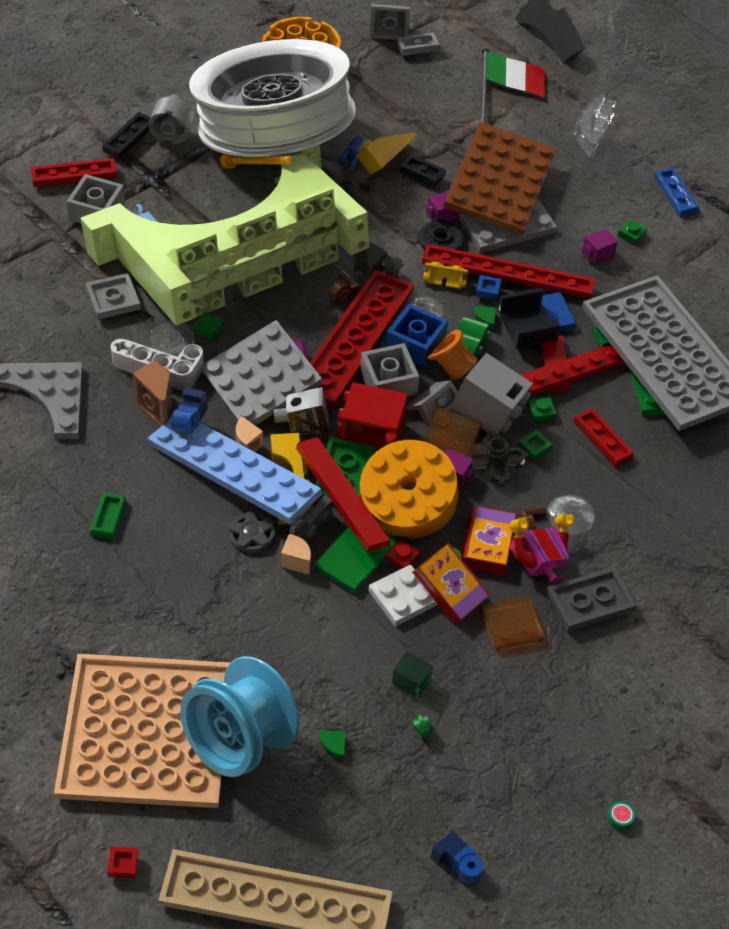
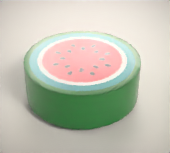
(621, 815)

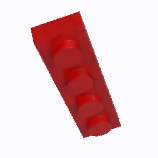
(72, 172)

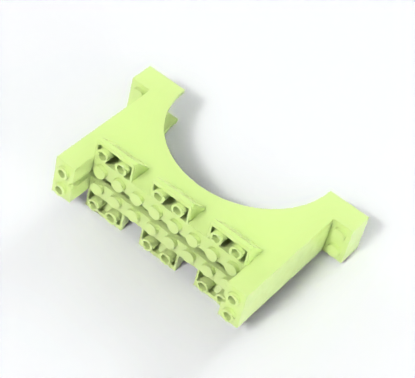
(193, 263)

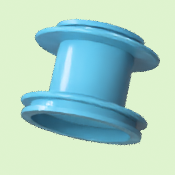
(237, 717)

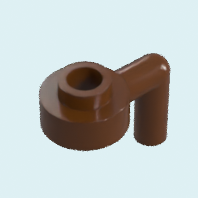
(343, 288)
(530, 513)

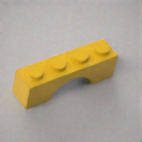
(286, 455)

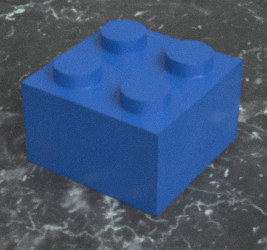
(419, 332)

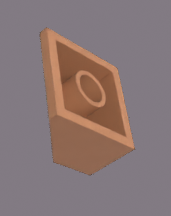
(153, 391)

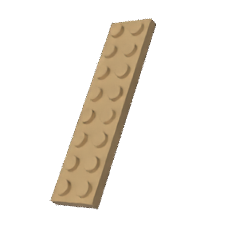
(270, 895)

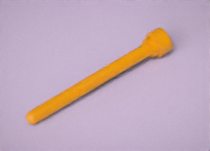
(232, 161)

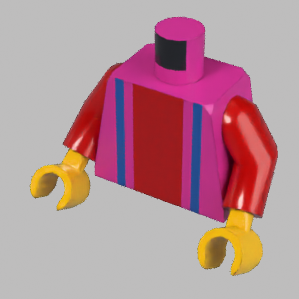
(542, 549)

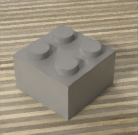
(92, 196)
(390, 369)

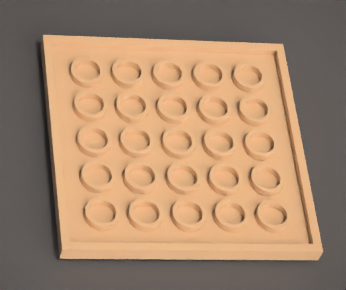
(129, 736)

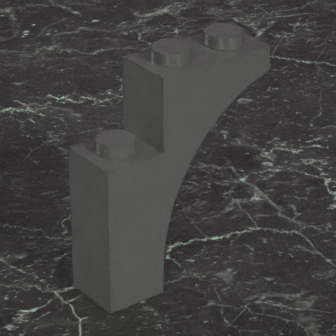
(554, 25)

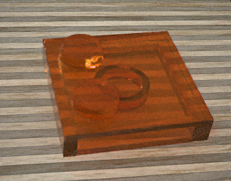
(452, 432)
(512, 623)

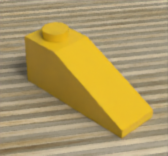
(380, 151)

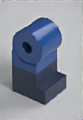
(190, 410)
(459, 857)

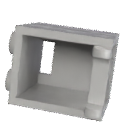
(492, 395)

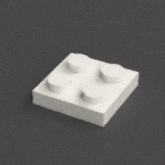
(401, 596)

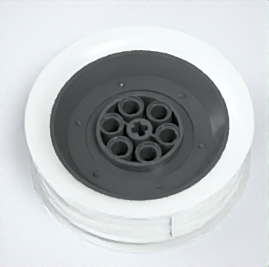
(273, 97)

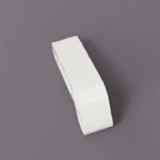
(183, 369)

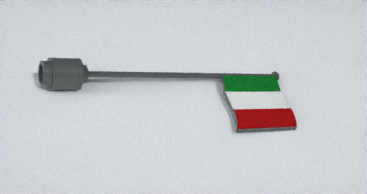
(511, 75)

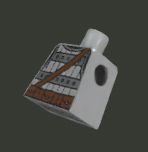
(305, 412)

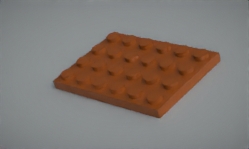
(500, 178)

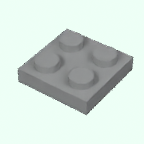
(113, 296)

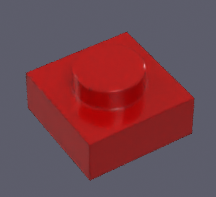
(402, 555)
(123, 862)

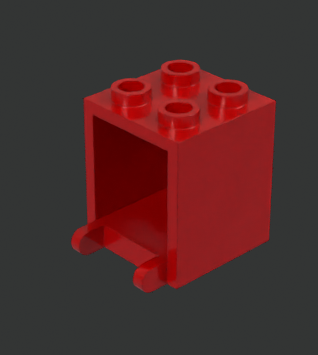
(372, 416)

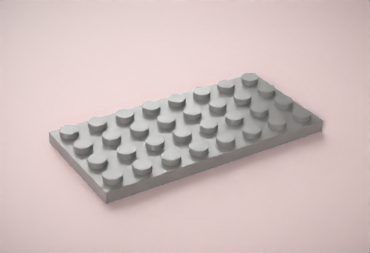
(664, 350)

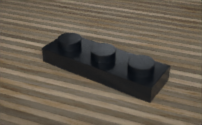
(127, 136)

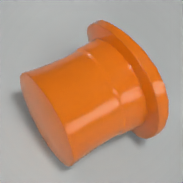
(453, 355)

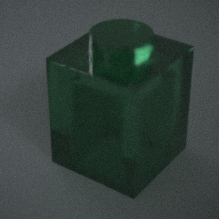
(413, 675)

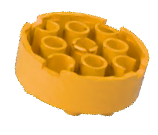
(303, 29)
(414, 467)

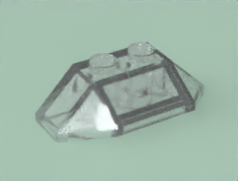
(594, 124)

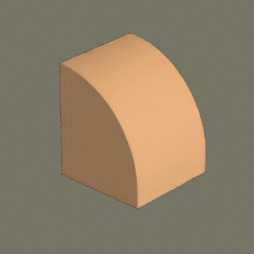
(248, 435)
(296, 555)

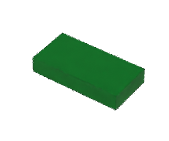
(108, 516)

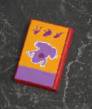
(488, 540)
(451, 583)

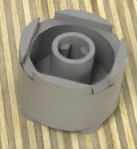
(171, 119)

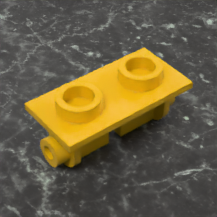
(436, 272)

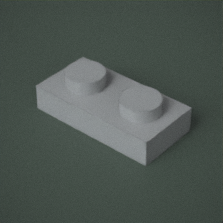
(417, 44)

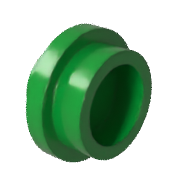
(423, 726)

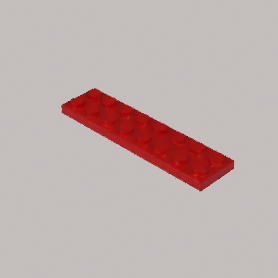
(358, 332)

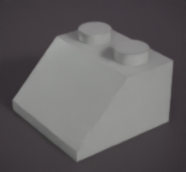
(389, 21)

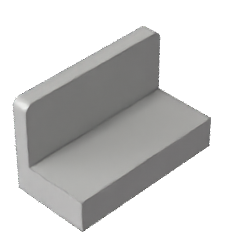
(438, 395)

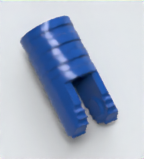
(351, 152)

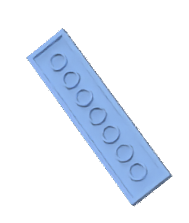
(238, 470)

